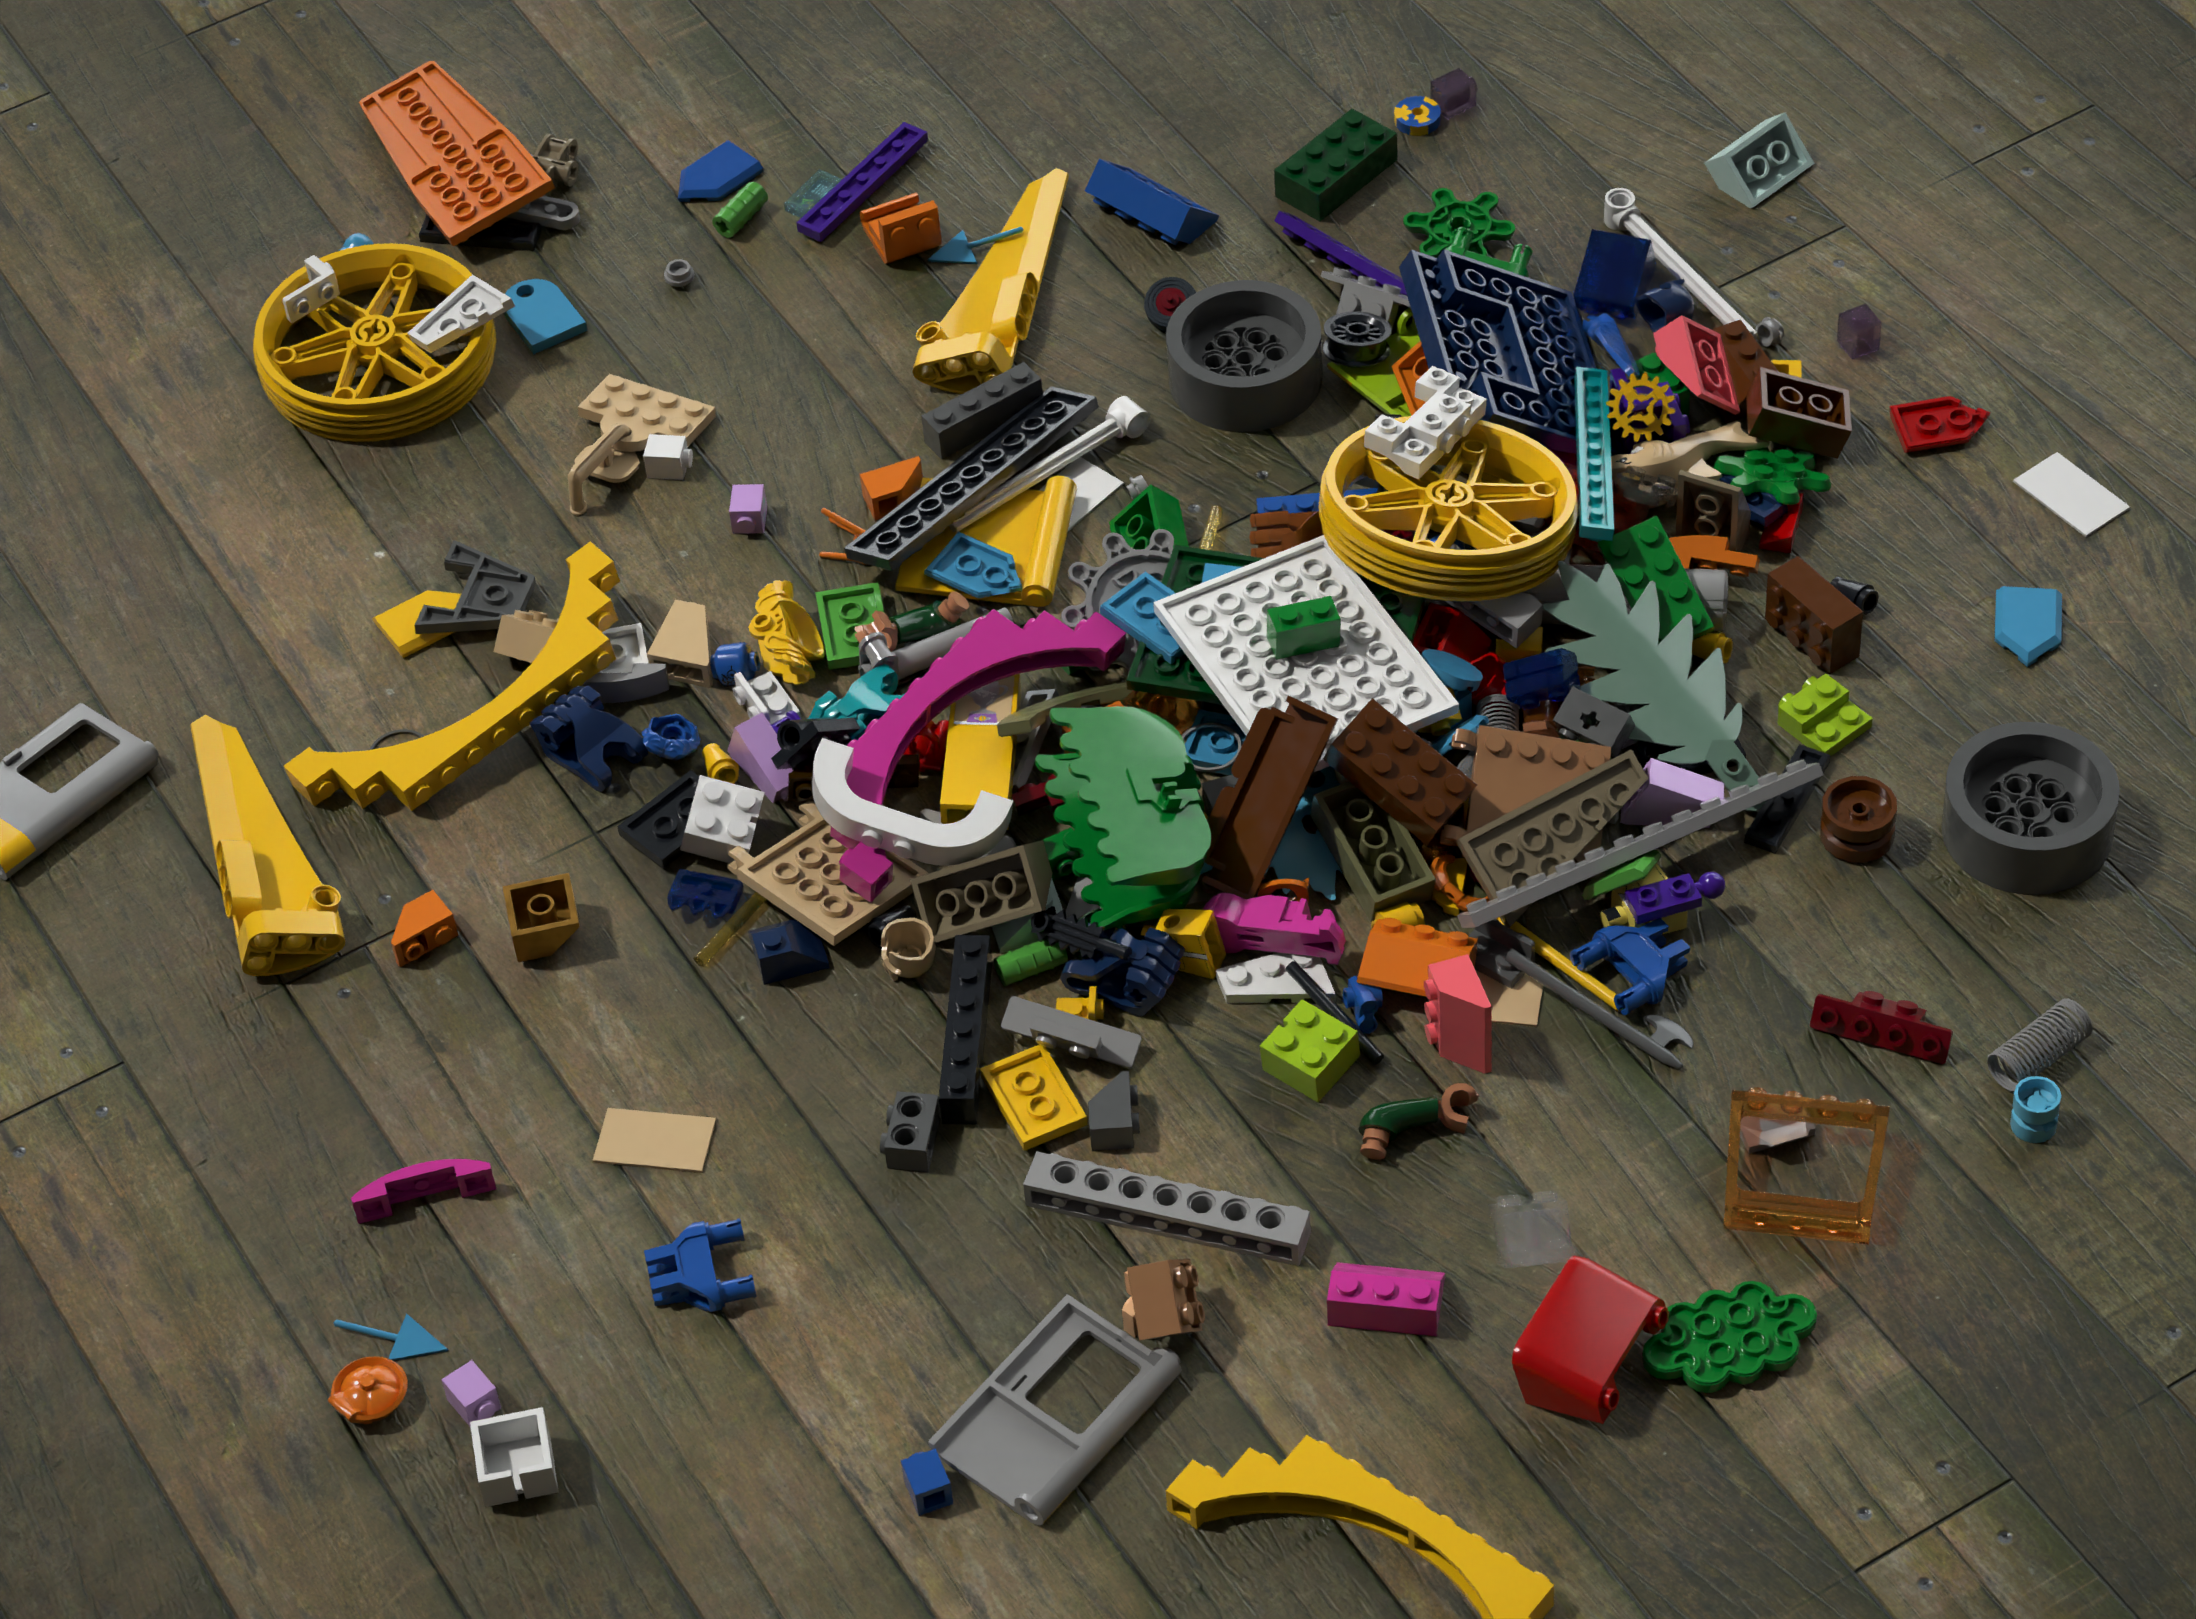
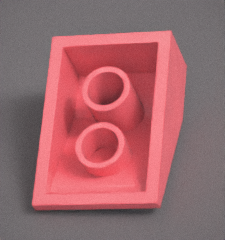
(1698, 361)

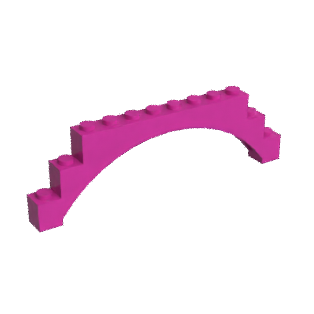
(986, 654)

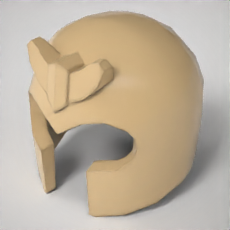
(907, 948)

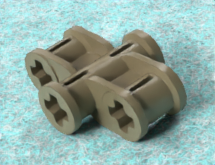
(558, 159)

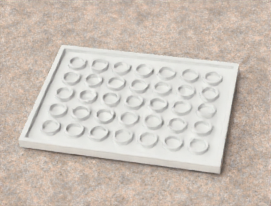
(1225, 630)

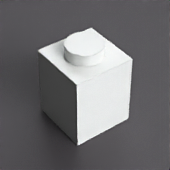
(667, 457)

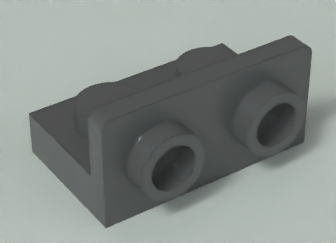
(1492, 948)

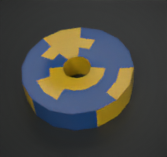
(1417, 115)

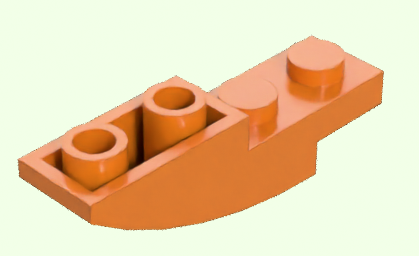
(1713, 552)

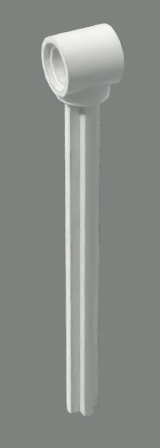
(1623, 215)
(1122, 419)

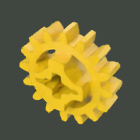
(1631, 394)

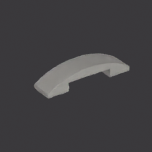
(643, 682)

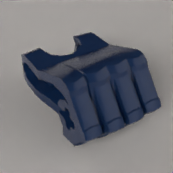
(582, 736)
(1132, 983)

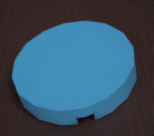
(1452, 670)

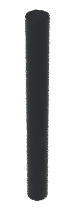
(1332, 1009)

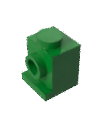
(1059, 856)

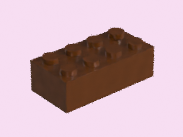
(1399, 771)

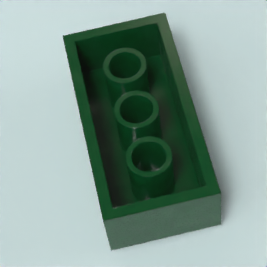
(1335, 164)

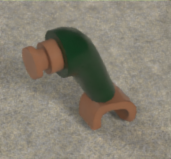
(916, 623)
(1388, 1119)

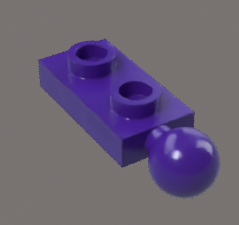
(1672, 896)

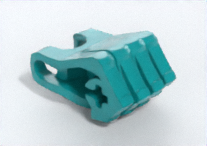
(864, 701)

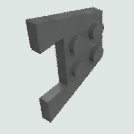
(489, 593)

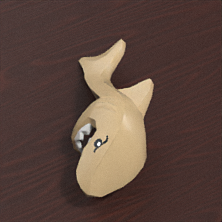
(1686, 453)

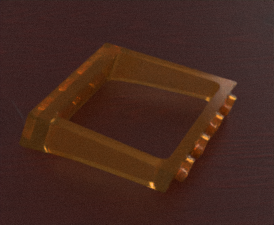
(1799, 1214)

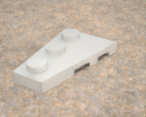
(1266, 979)

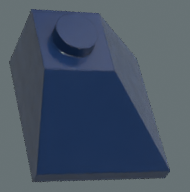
(787, 951)

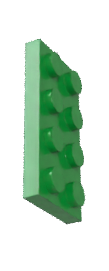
(1647, 555)

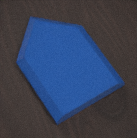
(718, 173)

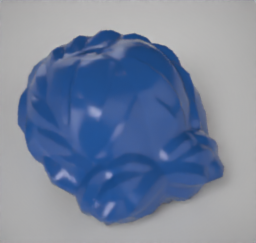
(671, 737)

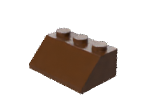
(1744, 361)

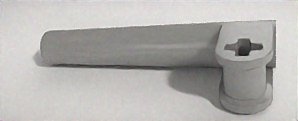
(914, 657)

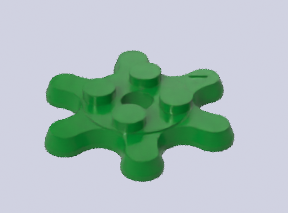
(1454, 214)
(1774, 473)

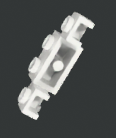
(1432, 428)

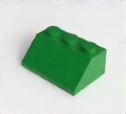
(1147, 513)

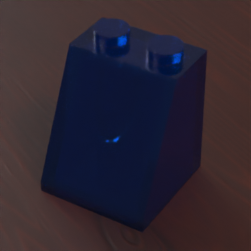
(1614, 274)

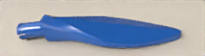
(1607, 335)

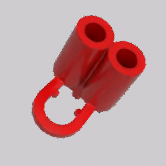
(930, 746)

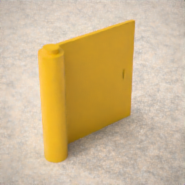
(1027, 527)

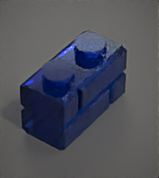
(1541, 678)

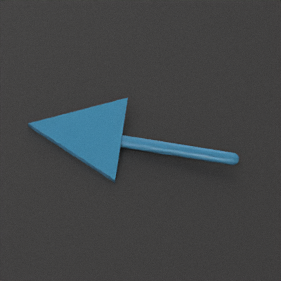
(959, 250)
(409, 1342)

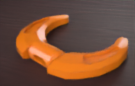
(1438, 868)

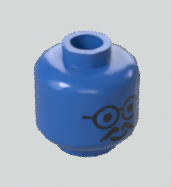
(733, 659)

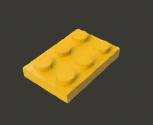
(1033, 1096)

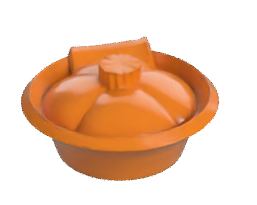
(368, 1389)

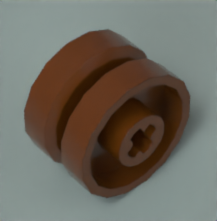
(1858, 819)

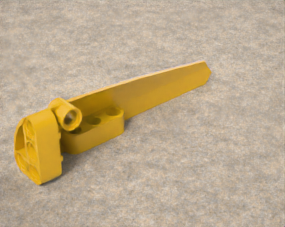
(998, 303)

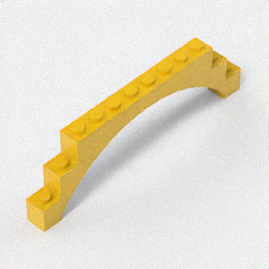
(428, 764)
(1327, 1485)

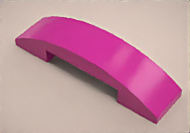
(421, 1180)

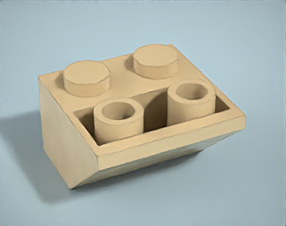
(523, 634)

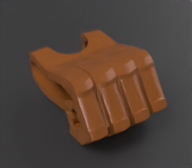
(1282, 531)

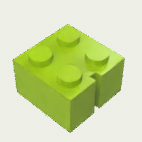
(1310, 1050)

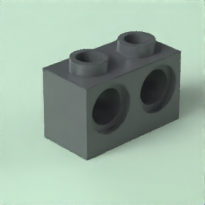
(911, 1131)

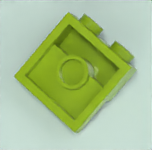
(1822, 715)

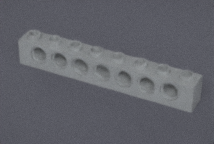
(1167, 1208)

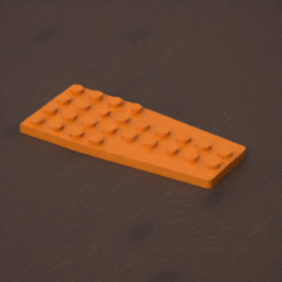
(453, 152)

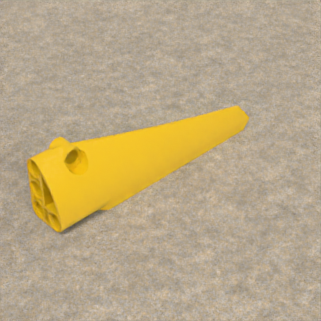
(266, 883)

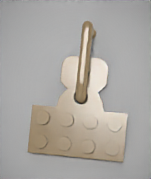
(626, 419)

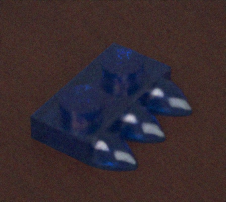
(705, 892)

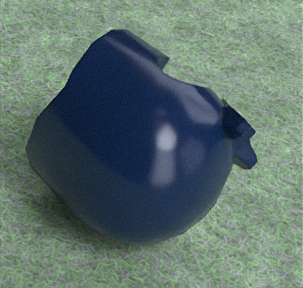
(1665, 304)

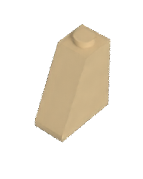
(684, 644)

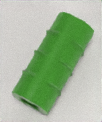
(740, 209)
(1028, 961)

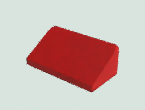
(1782, 532)

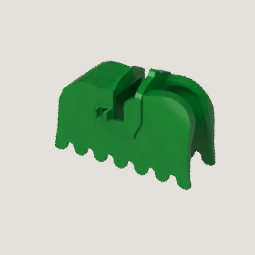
(1130, 809)

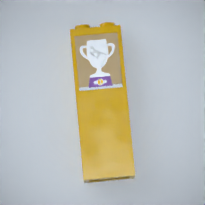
(974, 750)

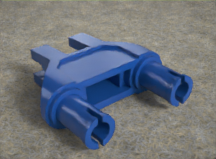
(1637, 957)
(686, 1269)

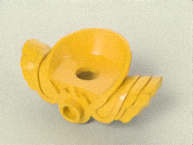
(785, 634)

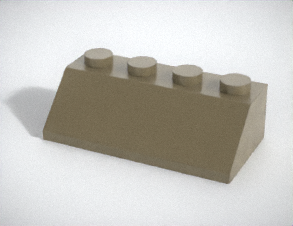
(984, 891)

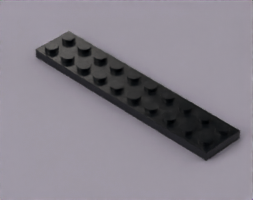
(971, 478)

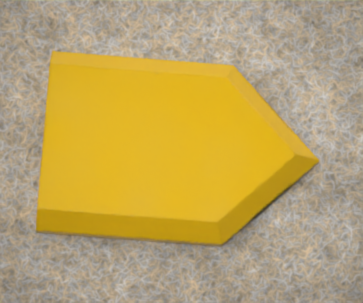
(399, 621)

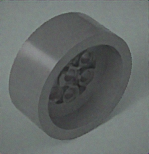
(1244, 356)
(2030, 808)

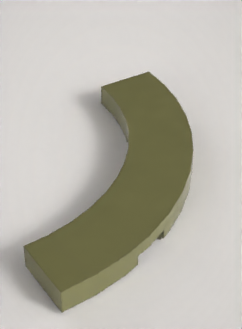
(1031, 717)

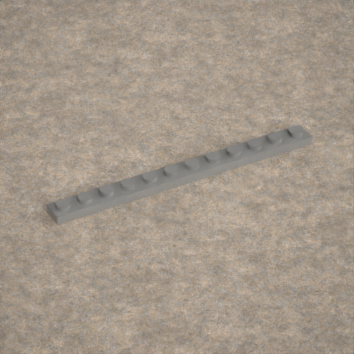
(1630, 847)

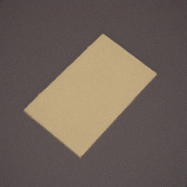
(1513, 1005)
(654, 1140)

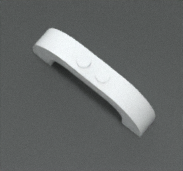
(898, 831)

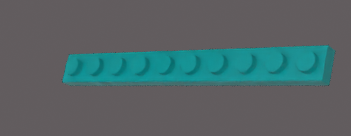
(1593, 455)

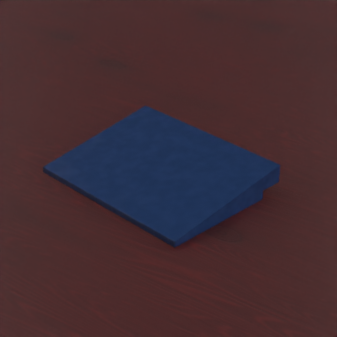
(1505, 342)

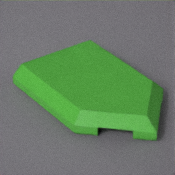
(1621, 875)

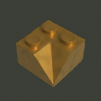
(541, 915)

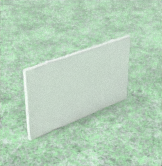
(1092, 487)
(2071, 494)

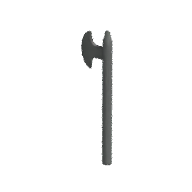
(1666, 1029)

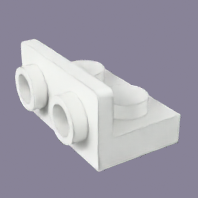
(763, 695)

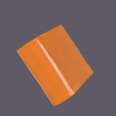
(902, 227)

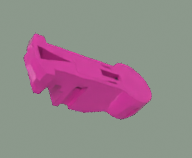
(1276, 926)

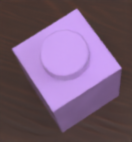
(748, 508)
(471, 1393)

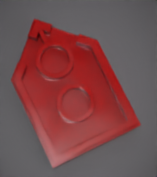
(1935, 423)

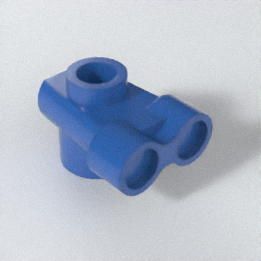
(1365, 1003)

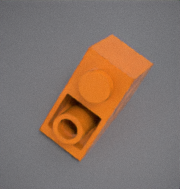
(890, 485)
(422, 927)

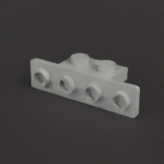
(1365, 296)
(1071, 1032)

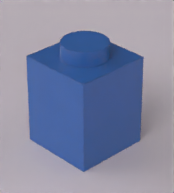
(926, 1481)

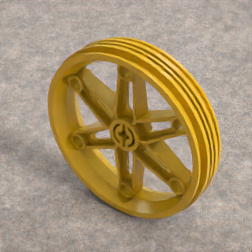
(373, 343)
(1469, 512)

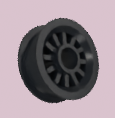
(1357, 339)

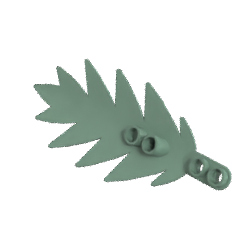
(1652, 674)

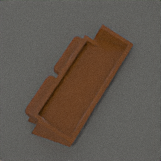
(1271, 780)

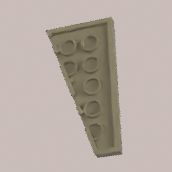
(1549, 828)

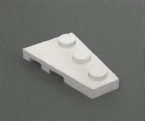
(460, 313)

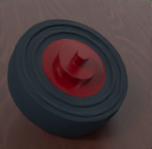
(1165, 298)

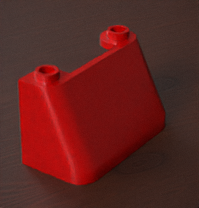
(1582, 1338)

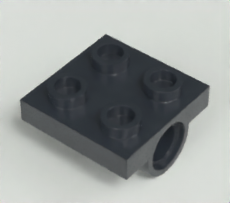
(802, 737)

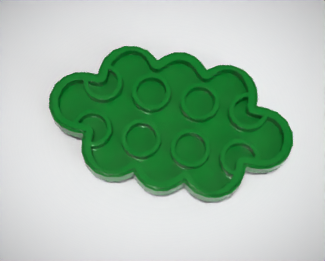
(1730, 1337)

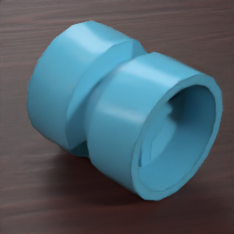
(2035, 1109)

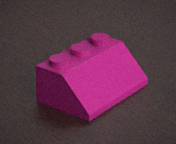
(1385, 1299)

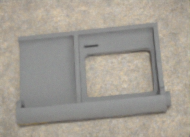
(1024, 1452)

